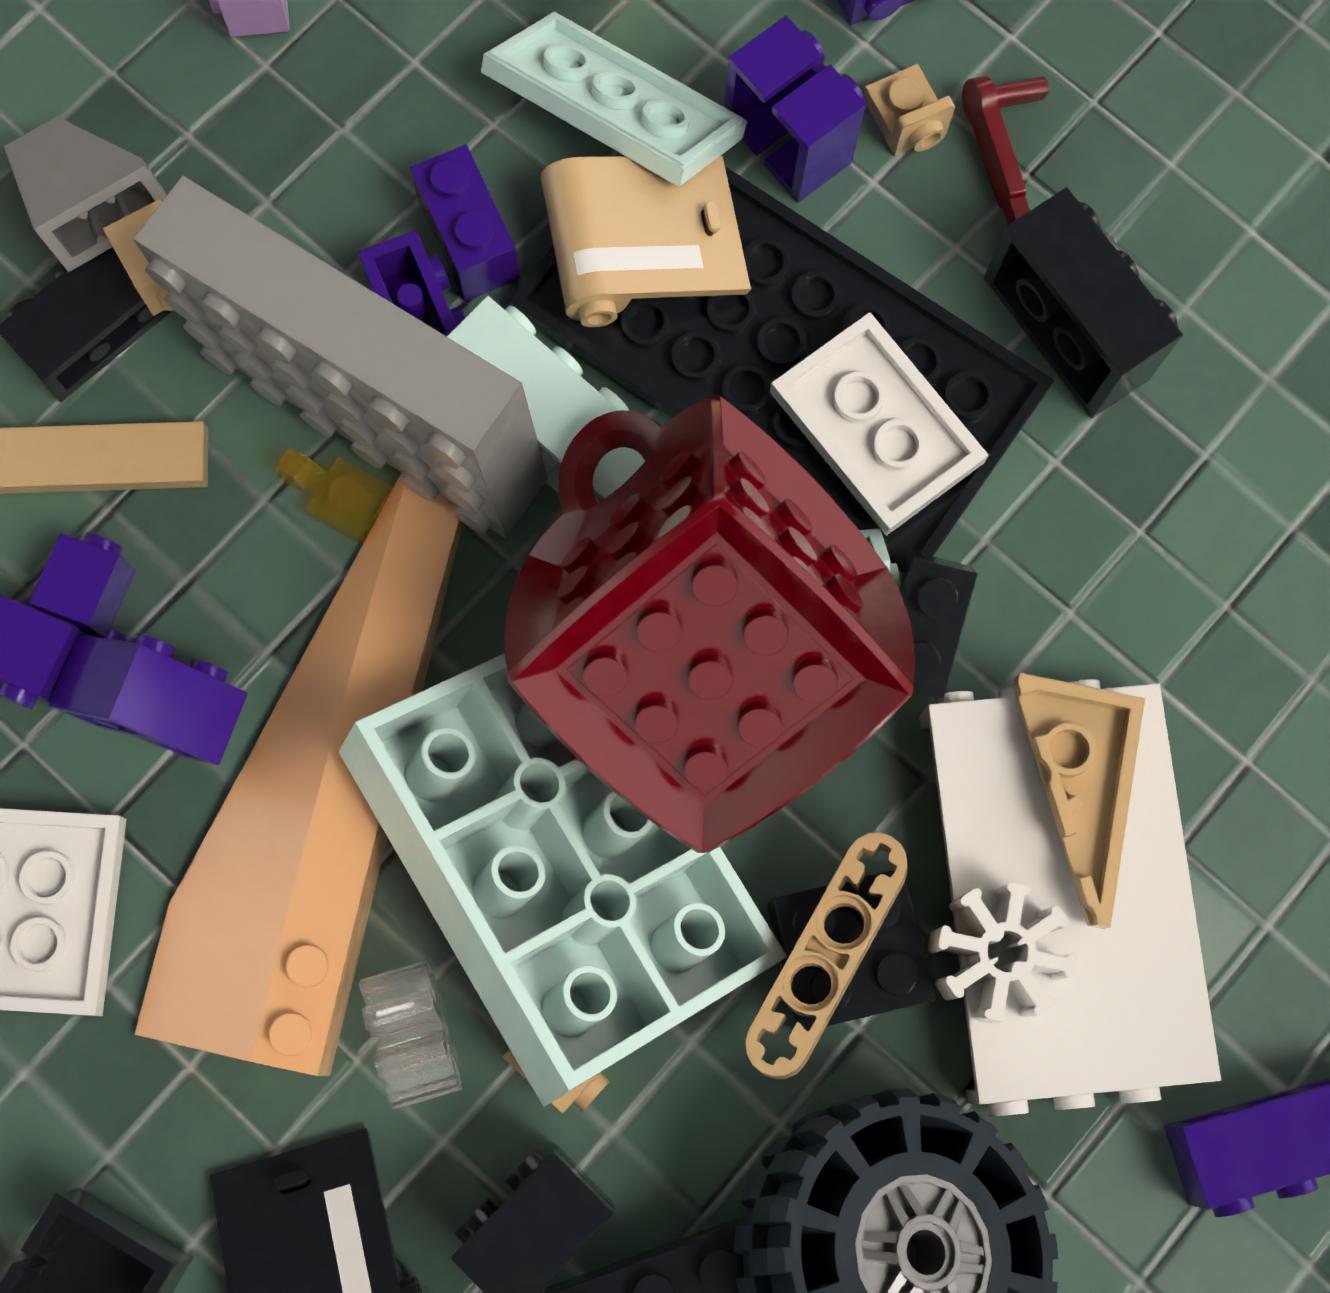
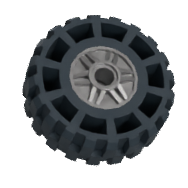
(894, 1202)

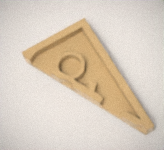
(1087, 762)

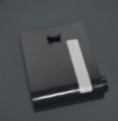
(314, 1237)

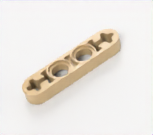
(819, 950)

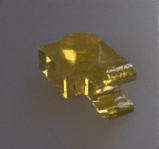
(342, 498)

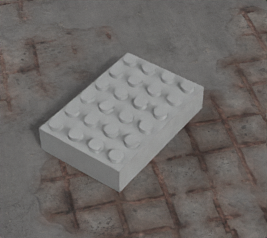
(346, 358)

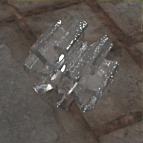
(410, 1035)

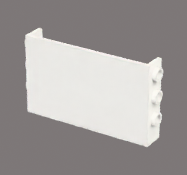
(1139, 989)

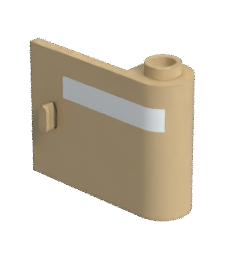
(639, 236)

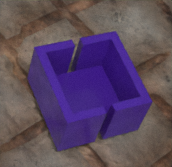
(785, 89)

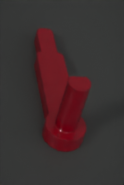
(982, 108)

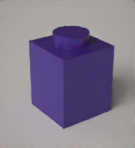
(84, 583)

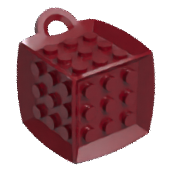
(705, 624)

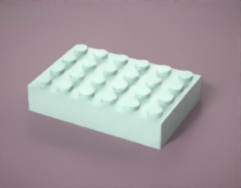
(547, 883)

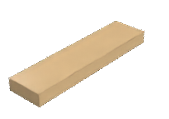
(103, 457)

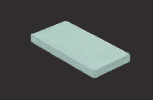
(614, 97)

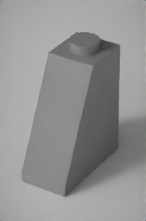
(77, 187)

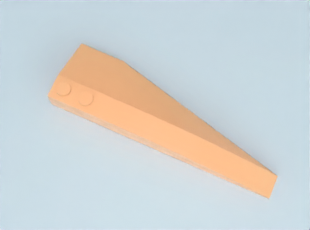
(285, 879)

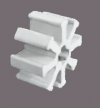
(1011, 976)

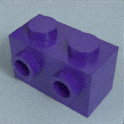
(411, 280)

